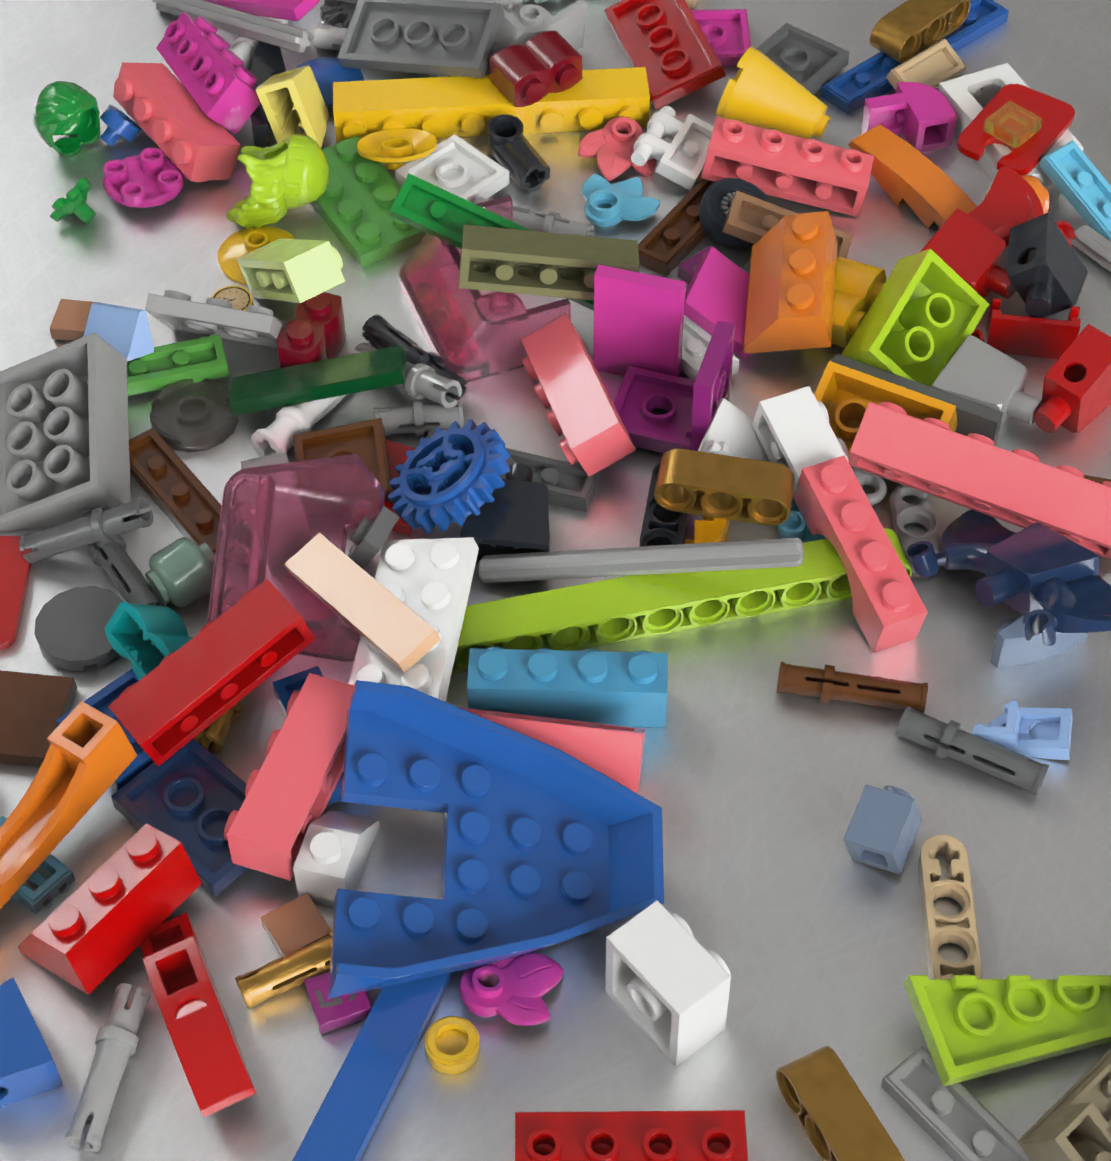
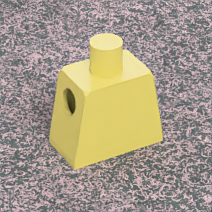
(294, 103)

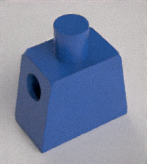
(24, 1056)

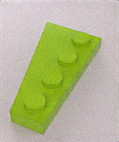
(1009, 1022)

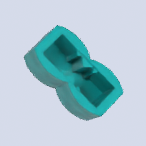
(145, 634)

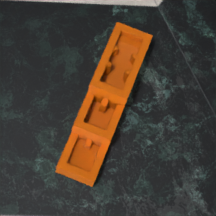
(911, 177)

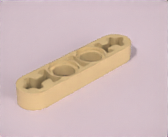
(944, 929)

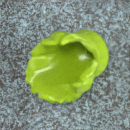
(281, 179)

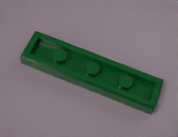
(318, 380)

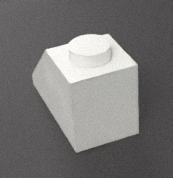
(334, 855)

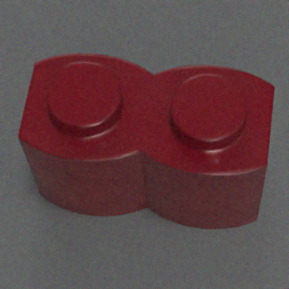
(536, 68)
(314, 333)

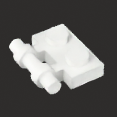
(685, 156)

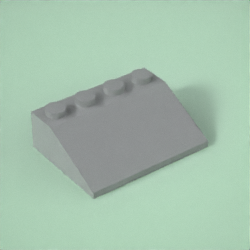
(63, 435)

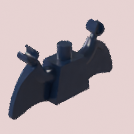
(1028, 570)

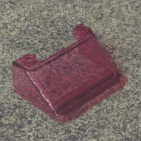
(273, 515)

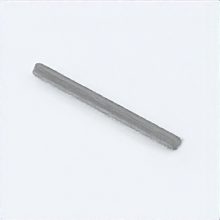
(642, 560)

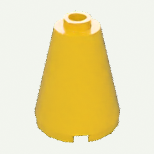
(771, 99)

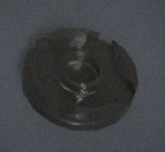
(193, 415)

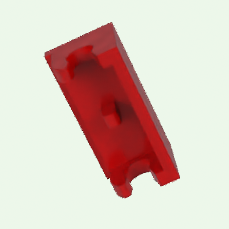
(1031, 335)

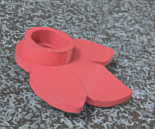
(615, 149)

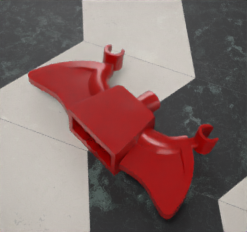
(979, 241)

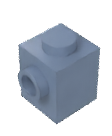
(883, 828)

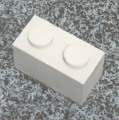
(797, 431)

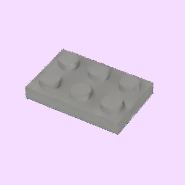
(216, 317)

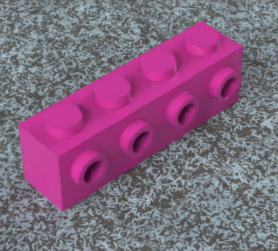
(210, 71)

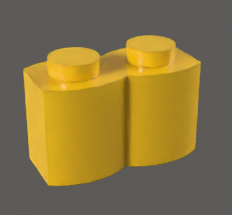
(854, 293)

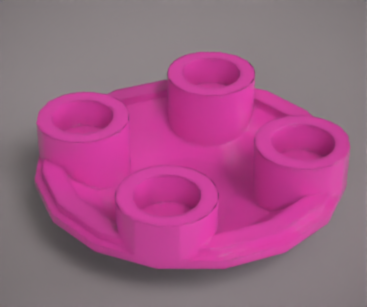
(142, 179)

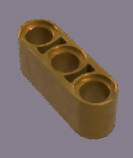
(917, 26)
(725, 487)
(834, 1110)

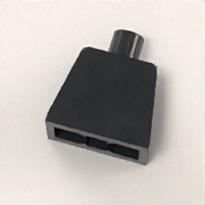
(1044, 267)
(514, 520)

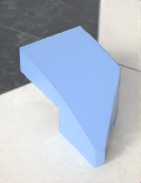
(1031, 731)

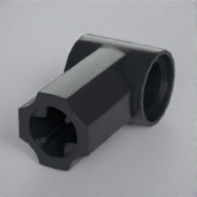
(514, 153)

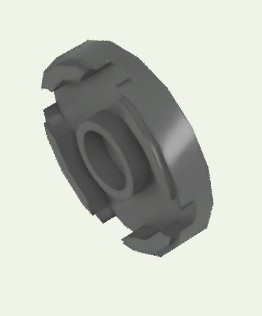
(73, 627)

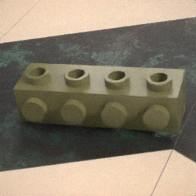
(539, 261)

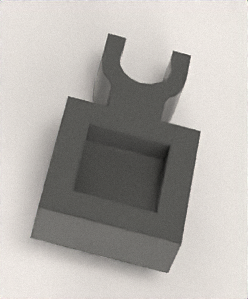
(370, 536)

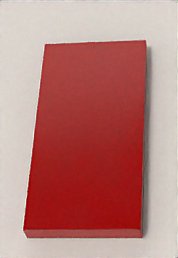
(668, 44)

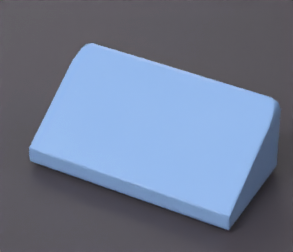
(122, 328)

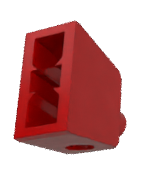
(1077, 384)

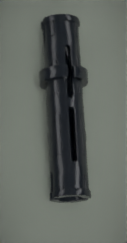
(384, 335)

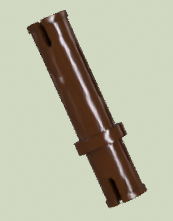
(851, 687)

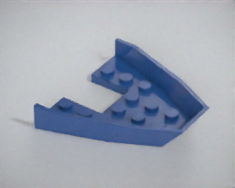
(528, 842)

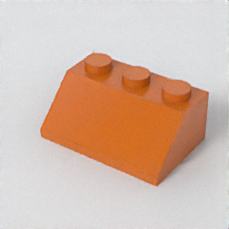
(792, 285)

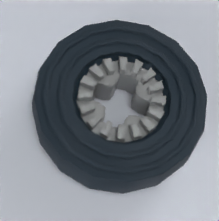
(715, 208)

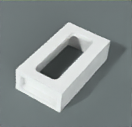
(968, 104)

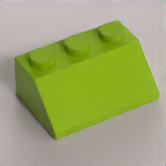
(917, 319)

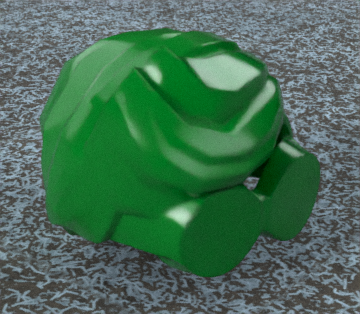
(67, 110)

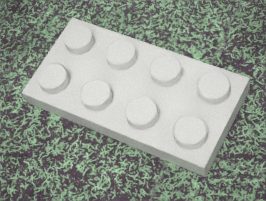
(435, 583)

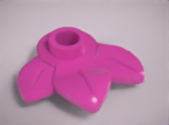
(511, 988)

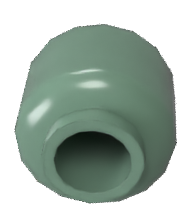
(181, 572)

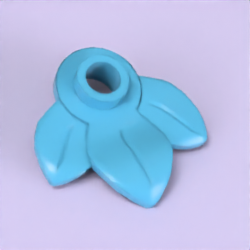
(612, 203)

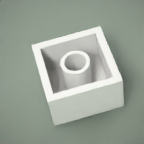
(667, 982)

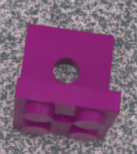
(688, 401)

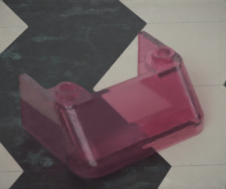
(467, 329)

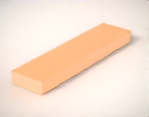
(362, 602)

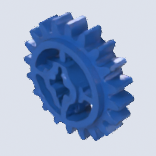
(449, 476)

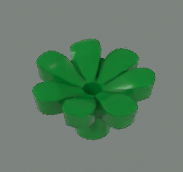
(74, 203)

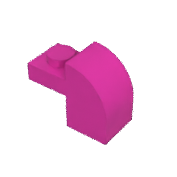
(916, 112)

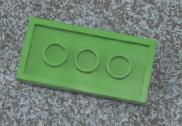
(360, 204)

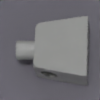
(989, 379)

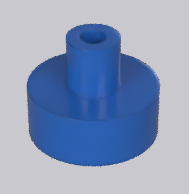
(118, 126)

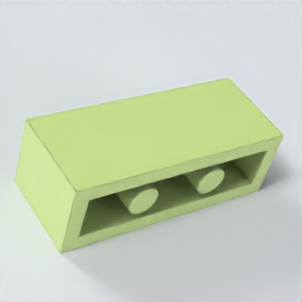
(292, 269)

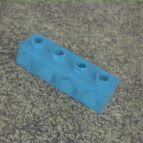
(571, 685)

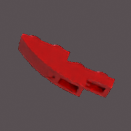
(195, 1016)

